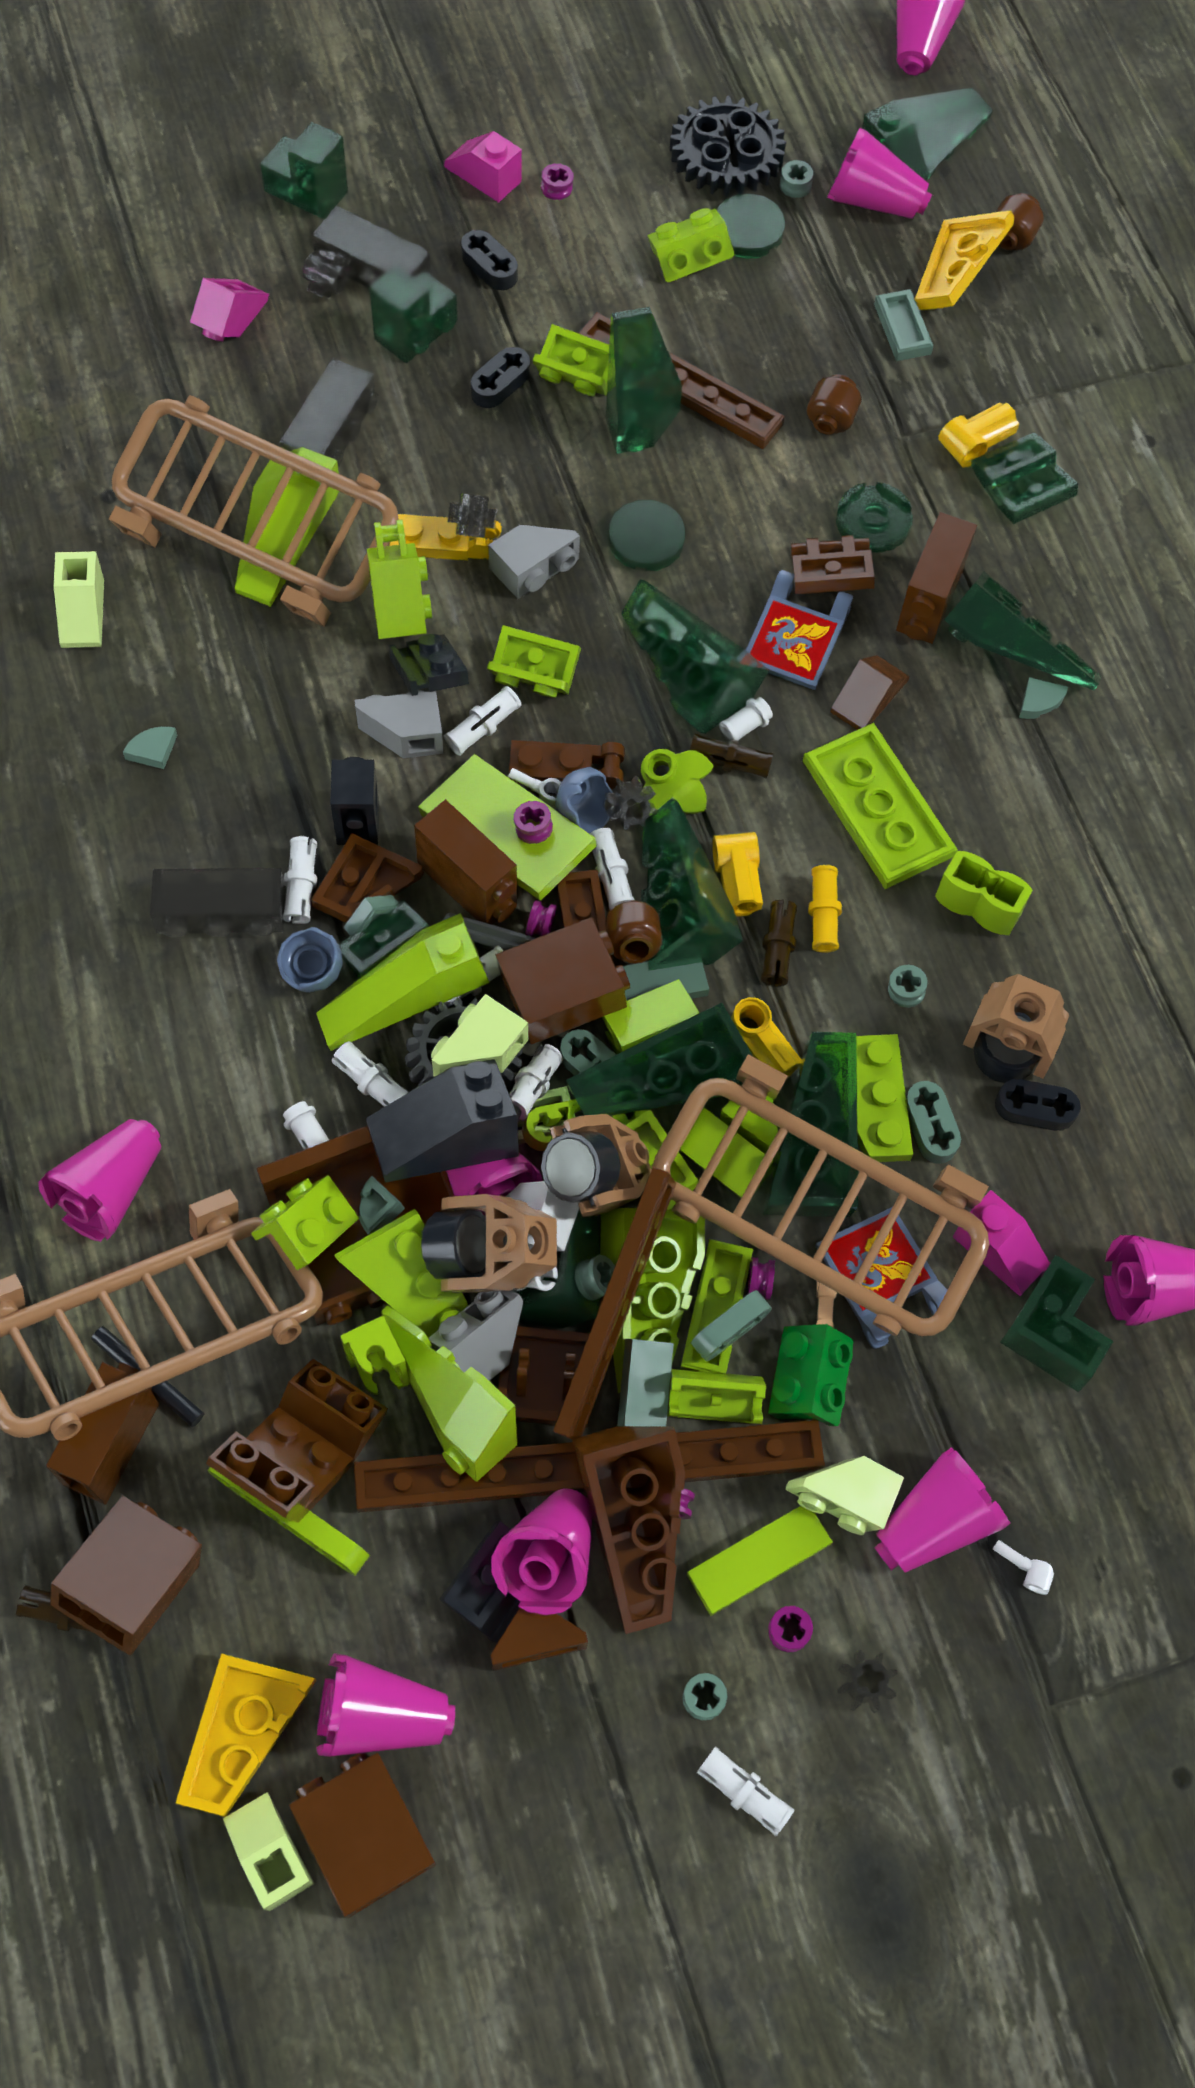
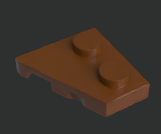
(363, 872)

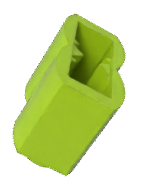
(977, 890)

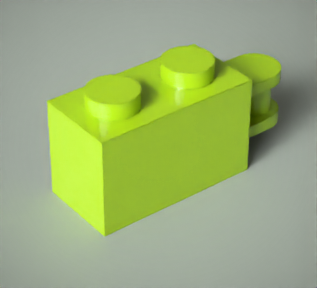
(396, 584)

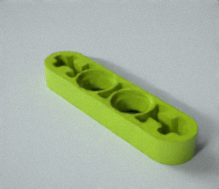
(310, 1530)

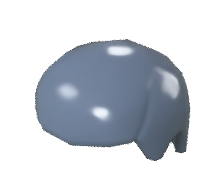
(583, 798)
(310, 960)

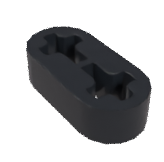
(493, 257)
(496, 374)
(1037, 1104)

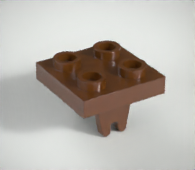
(541, 1372)

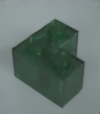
(308, 170)
(410, 312)
(1049, 1332)

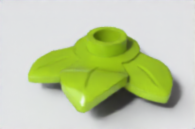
(681, 780)

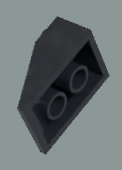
(446, 1124)

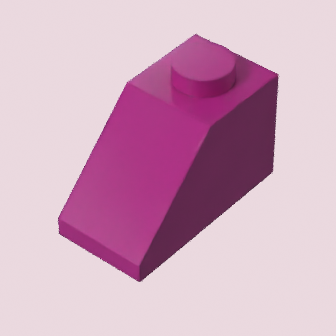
(488, 164)
(226, 307)
(1012, 1249)

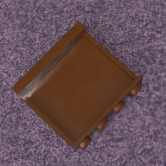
(349, 1163)

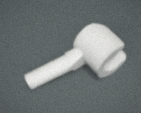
(549, 785)
(1039, 1573)

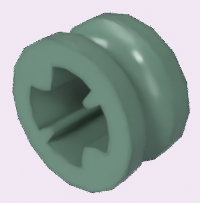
(797, 170)
(917, 979)
(594, 1276)
(690, 1700)

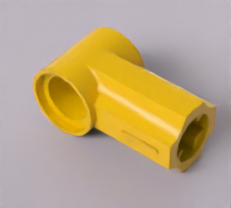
(973, 437)
(738, 863)
(766, 1041)

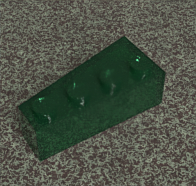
(828, 1100)

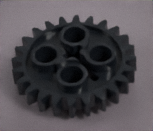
(705, 153)

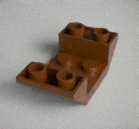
(303, 1443)

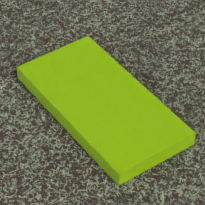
(489, 804)
(879, 805)

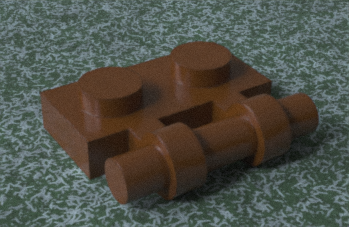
(832, 565)

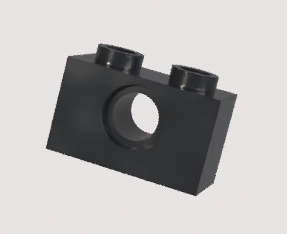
(354, 799)

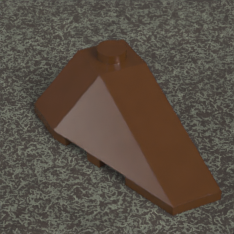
(634, 1498)

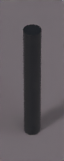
(164, 1391)

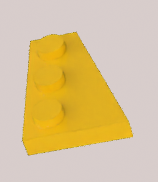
(959, 255)
(237, 1730)

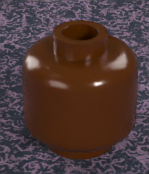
(1027, 221)
(834, 404)
(634, 931)

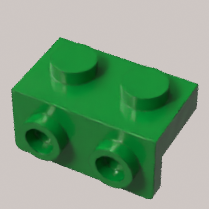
(811, 1374)

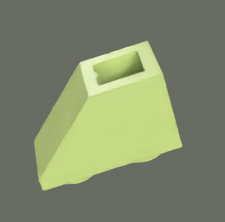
(79, 599)
(483, 1034)
(851, 1490)
(267, 1852)

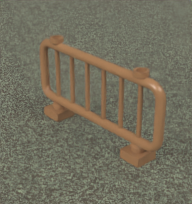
(143, 509)
(956, 1188)
(212, 1226)

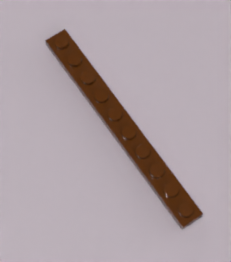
(552, 1467)

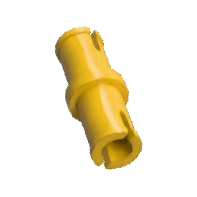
(825, 908)

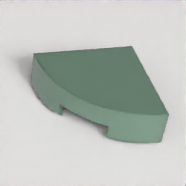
(1041, 698)
(151, 746)
(368, 911)
(377, 1206)

